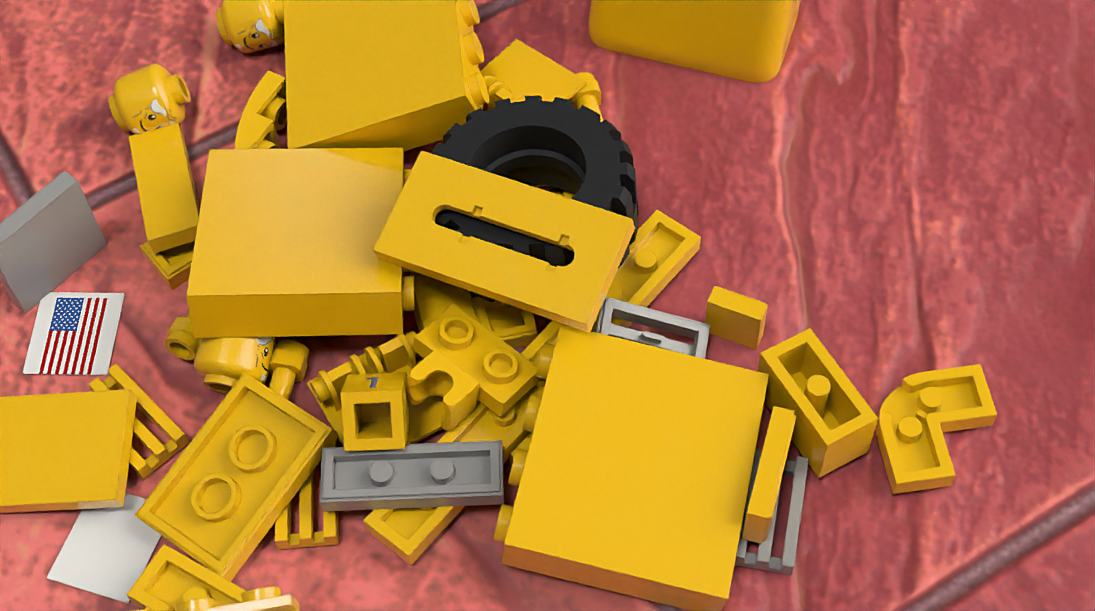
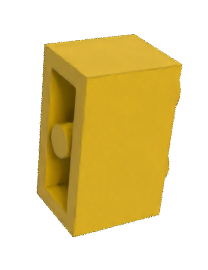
(830, 413)

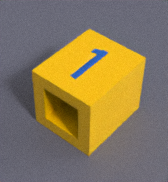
(375, 411)

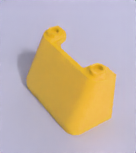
(711, 36)

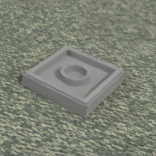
(47, 241)

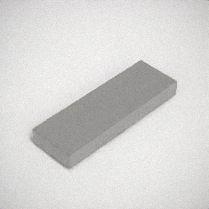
(413, 476)

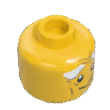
(251, 24)
(148, 99)
(226, 359)

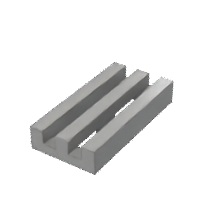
(655, 319)
(763, 560)

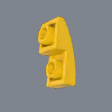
(263, 114)

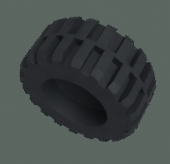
(543, 147)

